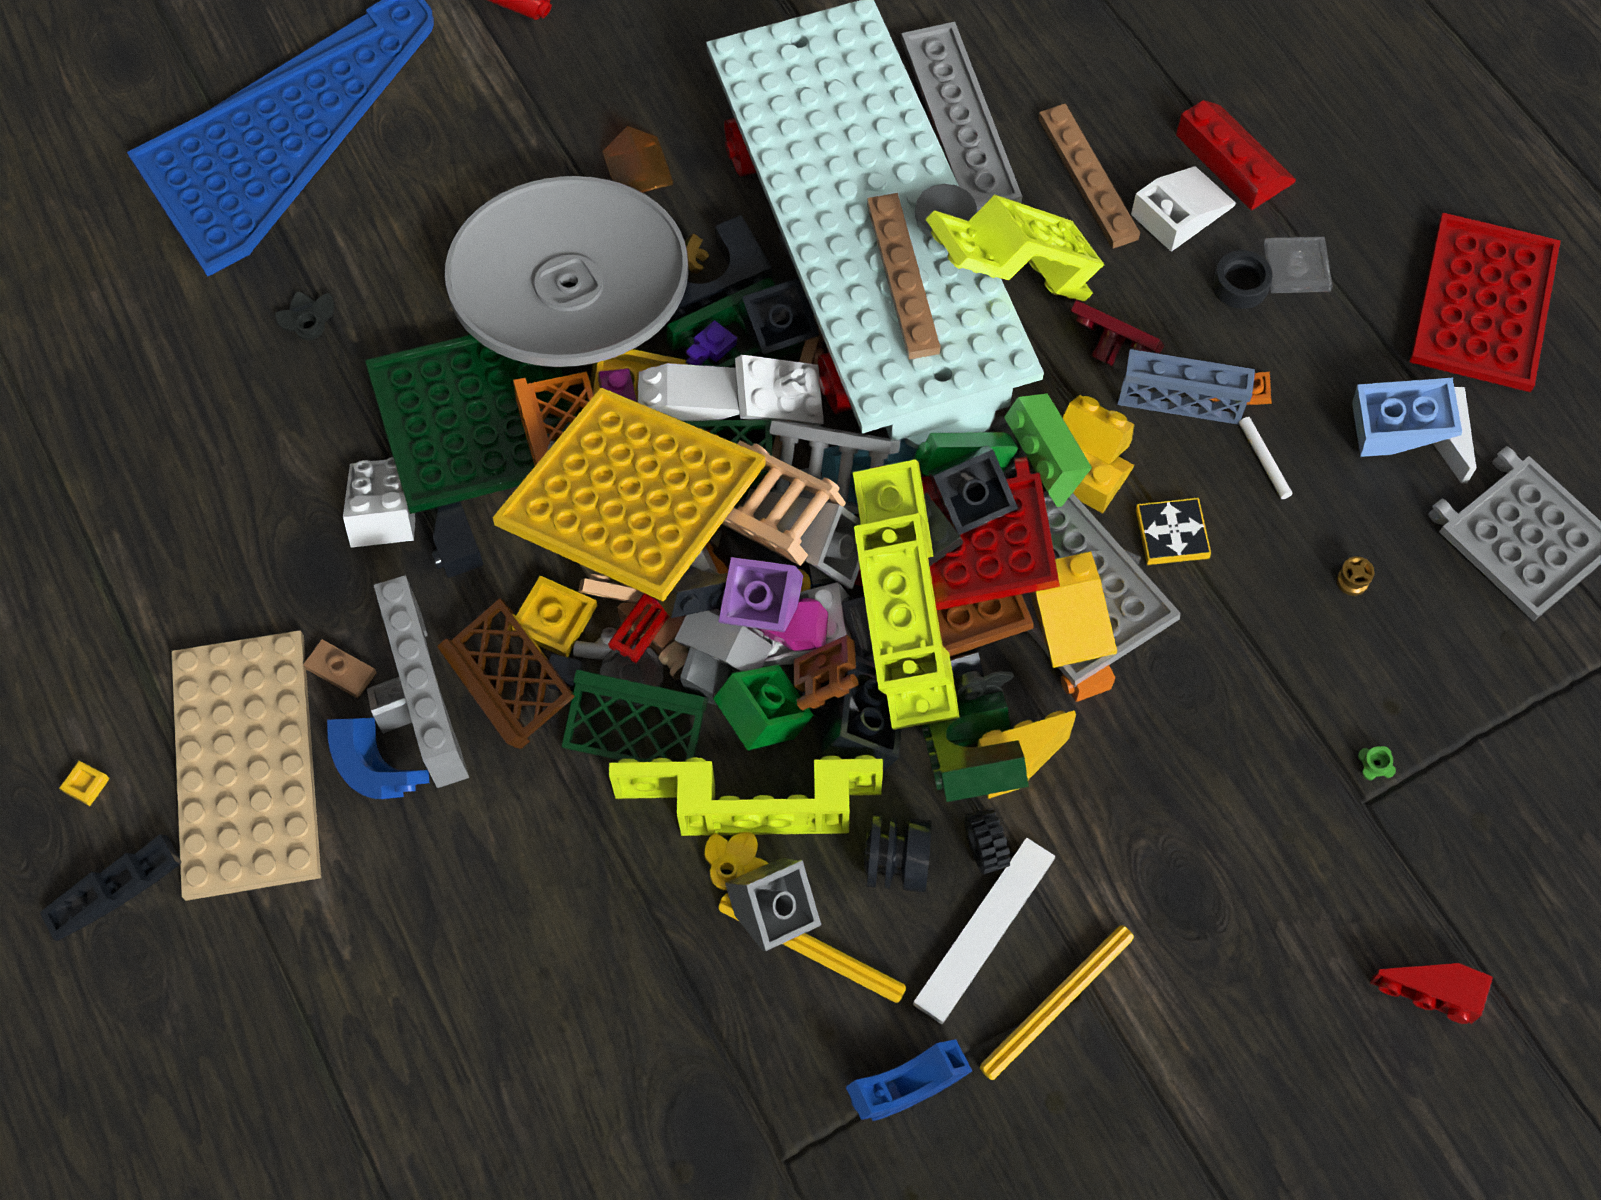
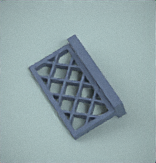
(1195, 377)

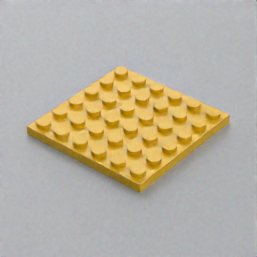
(630, 493)

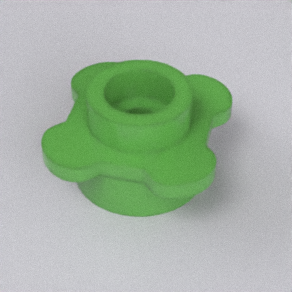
(1379, 754)

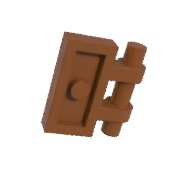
(825, 664)

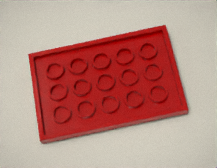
(1486, 302)

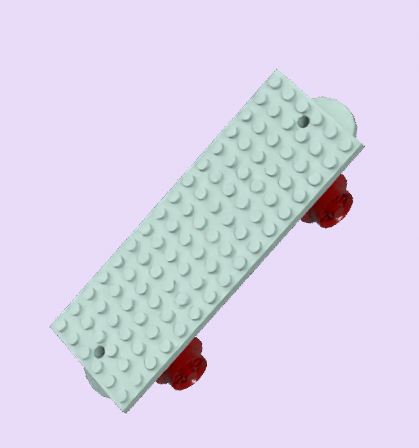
(825, 127)

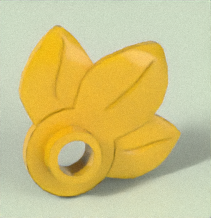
(735, 855)

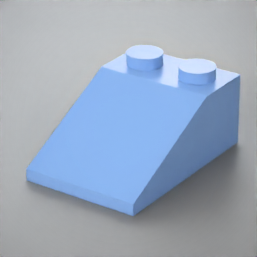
(1404, 415)

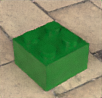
(762, 707)

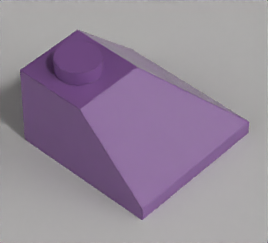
(760, 594)

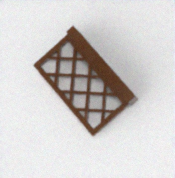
(490, 696)

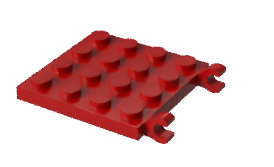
(1001, 556)

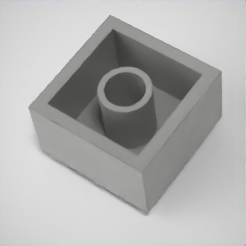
(732, 645)

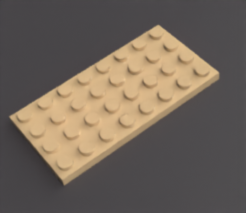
(244, 766)

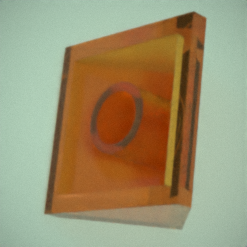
(637, 161)

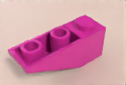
(806, 629)

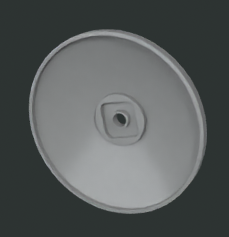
(587, 231)

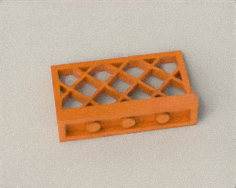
(533, 418)

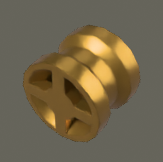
(1356, 568)

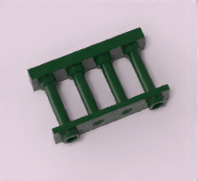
(725, 311)

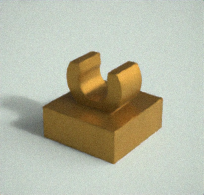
(692, 246)

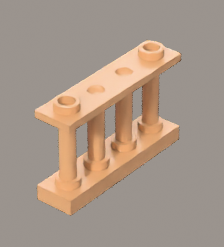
(765, 531)

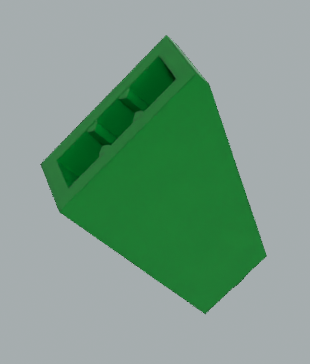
(946, 447)

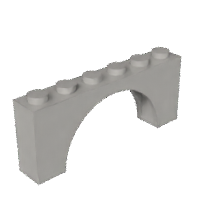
(421, 690)

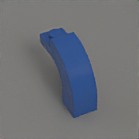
(360, 763)
(909, 1083)

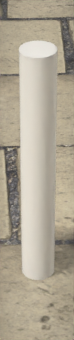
(1265, 458)

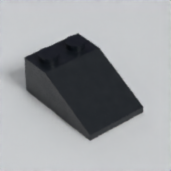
(861, 720)

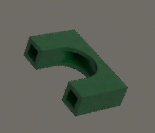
(975, 770)

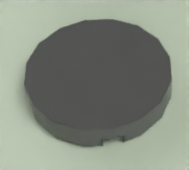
(944, 199)
(646, 671)

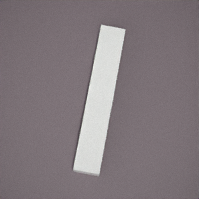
(983, 931)

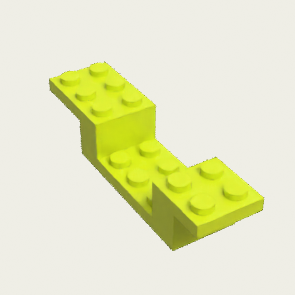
(1011, 234)
(900, 596)
(701, 814)

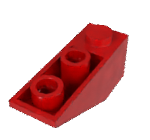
(1443, 987)

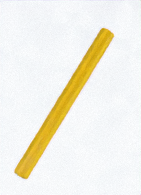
(837, 961)
(1056, 1002)

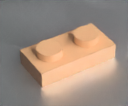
(599, 586)

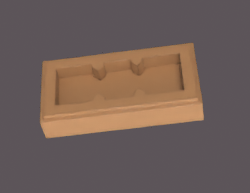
(340, 668)

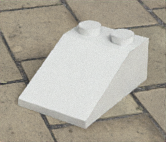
(690, 391)

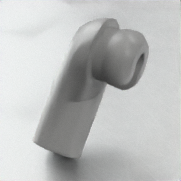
(595, 650)

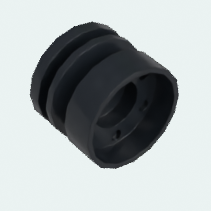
(898, 853)

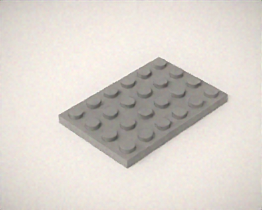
(1132, 600)

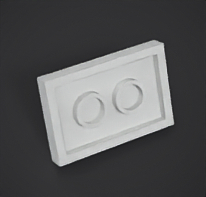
(778, 390)

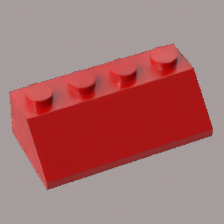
(1232, 154)

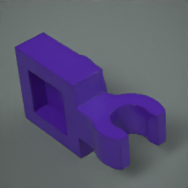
(712, 343)

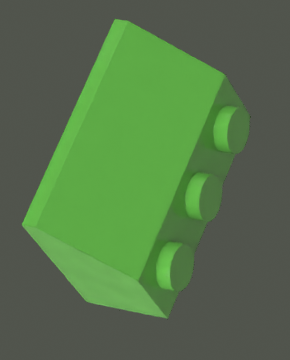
(1048, 445)

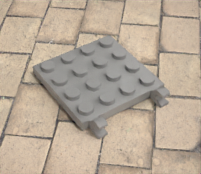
(1525, 534)

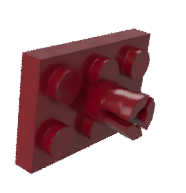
(1114, 334)

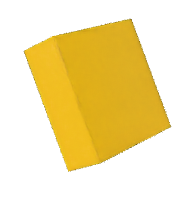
(84, 783)

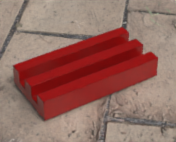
(626, 649)

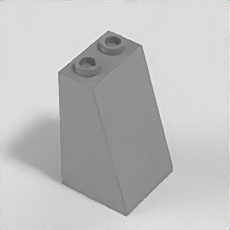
(827, 540)

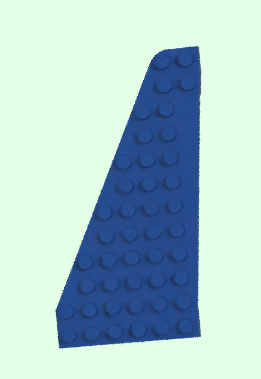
(254, 153)

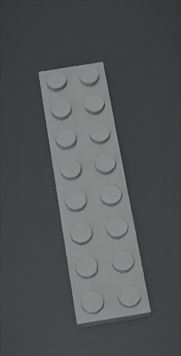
(960, 113)

